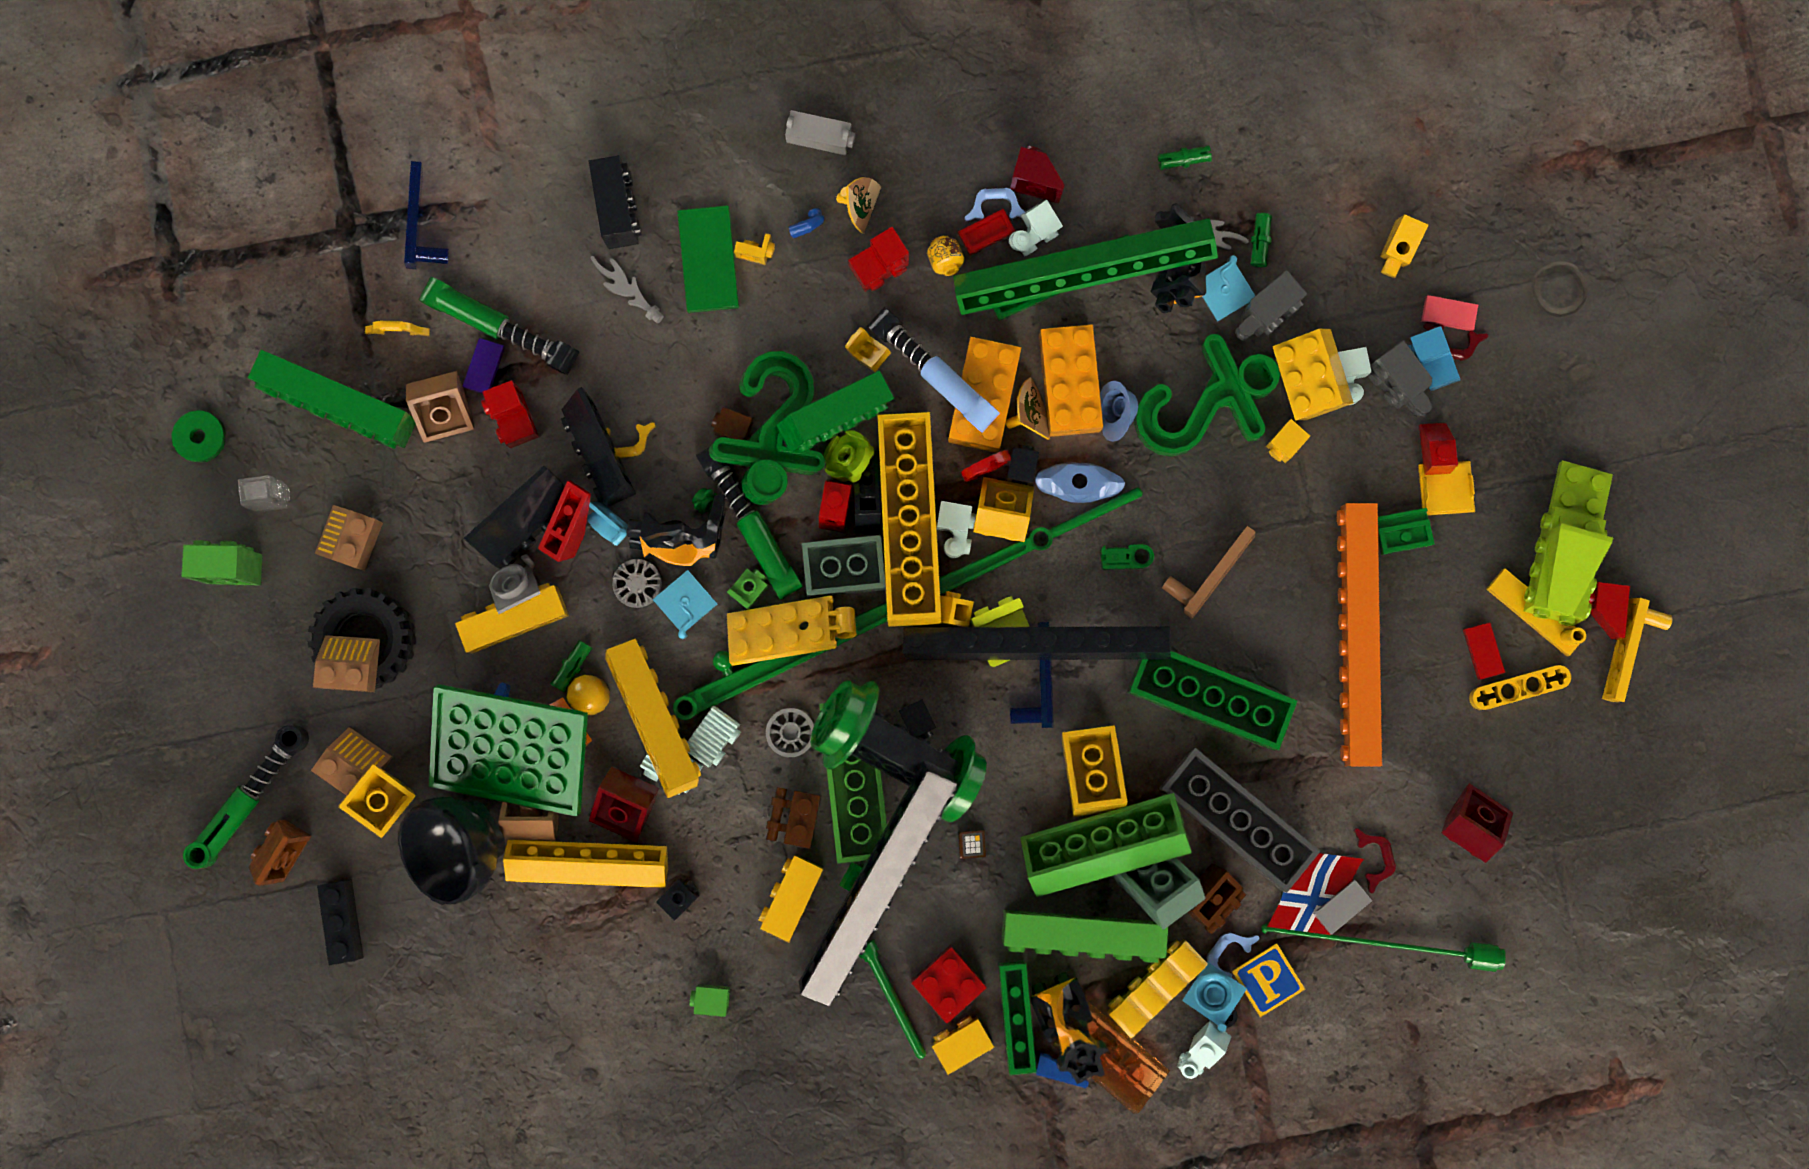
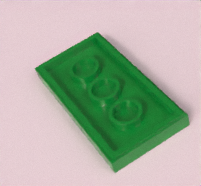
(708, 259)

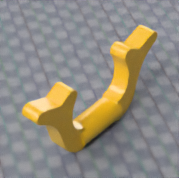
(380, 327)
(639, 448)

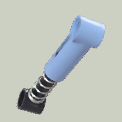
(935, 371)

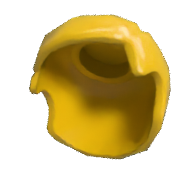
(588, 694)

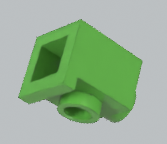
(749, 598)

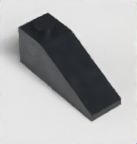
(868, 498)

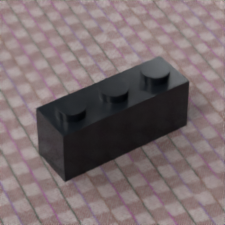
(340, 922)

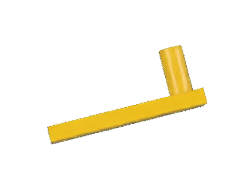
(1511, 593)
(1626, 648)

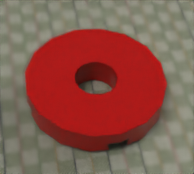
(986, 465)

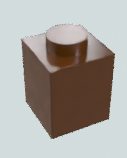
(732, 424)

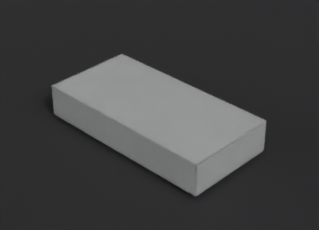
(1342, 907)

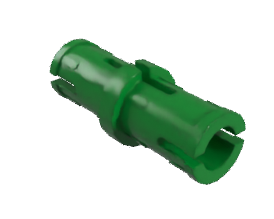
(1185, 157)
(1261, 240)
(571, 665)

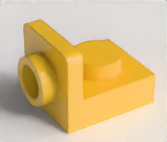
(750, 251)

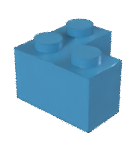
(1435, 356)

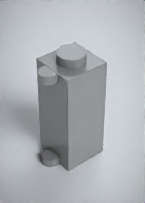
(819, 133)

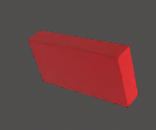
(986, 232)
(1484, 651)

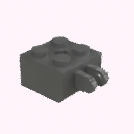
(1268, 307)
(1402, 379)

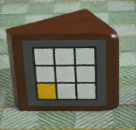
(971, 844)

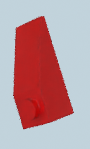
(567, 523)

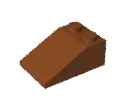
(278, 853)

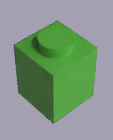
(710, 1000)

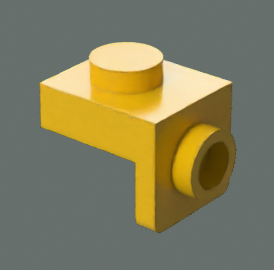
(867, 349)

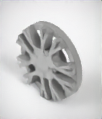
(636, 583)
(789, 732)

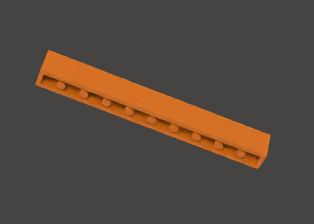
(1360, 635)

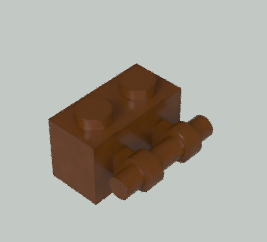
(801, 819)
(1222, 897)

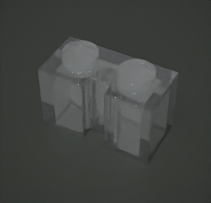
(263, 493)

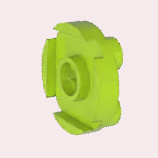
(851, 468)

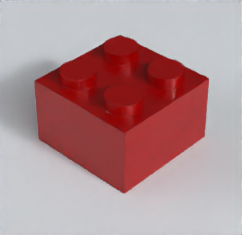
(948, 984)

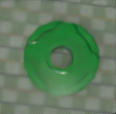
(186, 427)

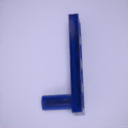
(413, 252)
(1044, 713)

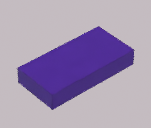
(483, 366)

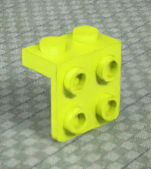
(1006, 615)

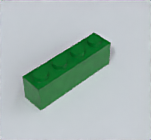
(1017, 1018)

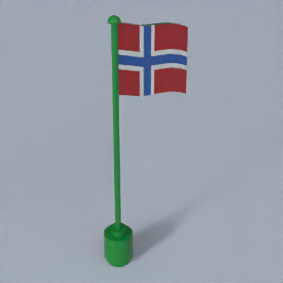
(1326, 878)

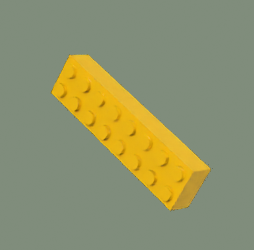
(909, 519)

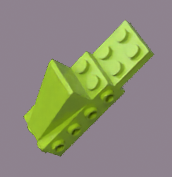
(1570, 546)

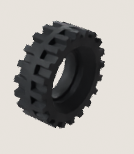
(368, 602)

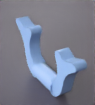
(998, 193)
(1223, 941)

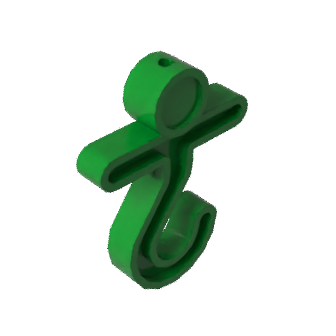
(1226, 388)
(765, 451)

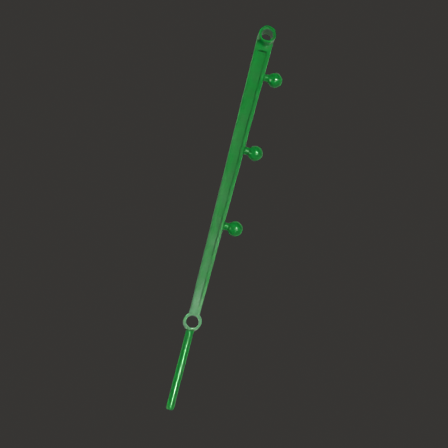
(761, 671)

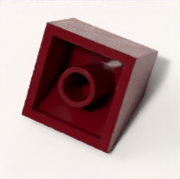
(1036, 176)
(623, 804)
(1478, 823)

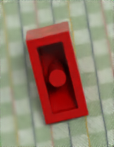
(1438, 449)
(1611, 608)

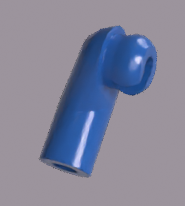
(806, 226)

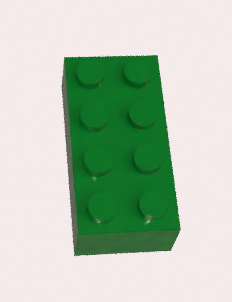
(835, 413)

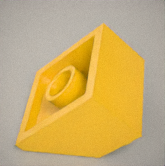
(1004, 509)
(377, 800)

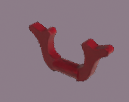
(1464, 354)
(1385, 845)

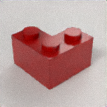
(881, 260)
(510, 410)

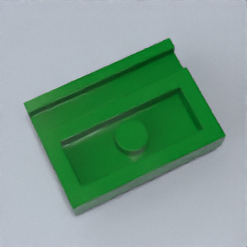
(1404, 531)

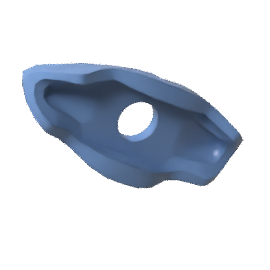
(1058, 482)

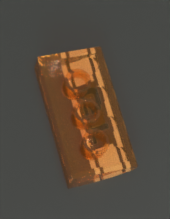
(1128, 1068)

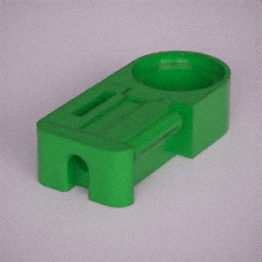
(1123, 559)

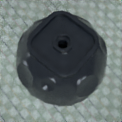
(450, 848)

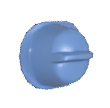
(1118, 410)

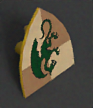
(860, 200)
(1030, 410)

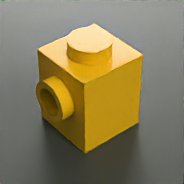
(955, 610)

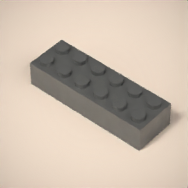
(1239, 820)

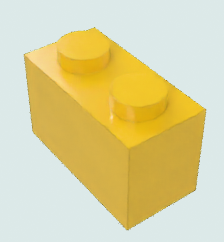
(961, 1044)

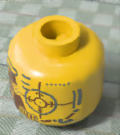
(945, 255)

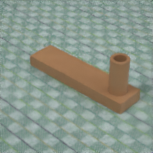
(1195, 601)

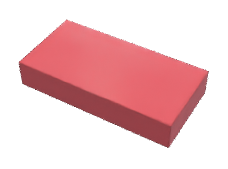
(1449, 313)

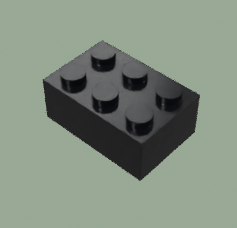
(615, 202)

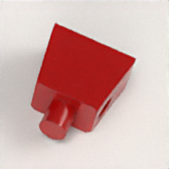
(835, 505)

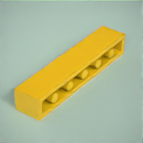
(651, 718)
(586, 863)

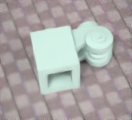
(1041, 225)
(1355, 366)
(956, 520)
(1204, 1051)

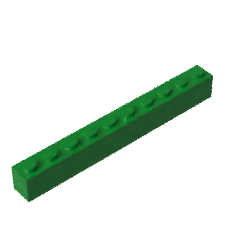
(1085, 266)

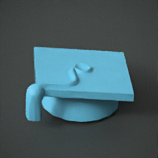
(1227, 289)
(607, 523)
(685, 602)
(1214, 995)

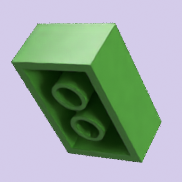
(221, 564)

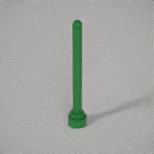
(870, 956)

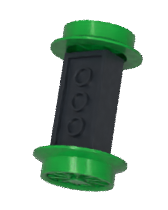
(852, 727)

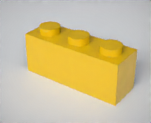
(790, 897)

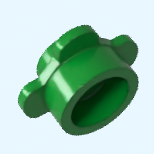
(703, 500)

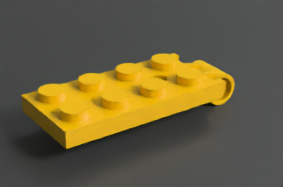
(776, 630)

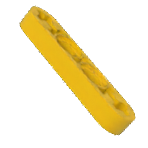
(1520, 689)

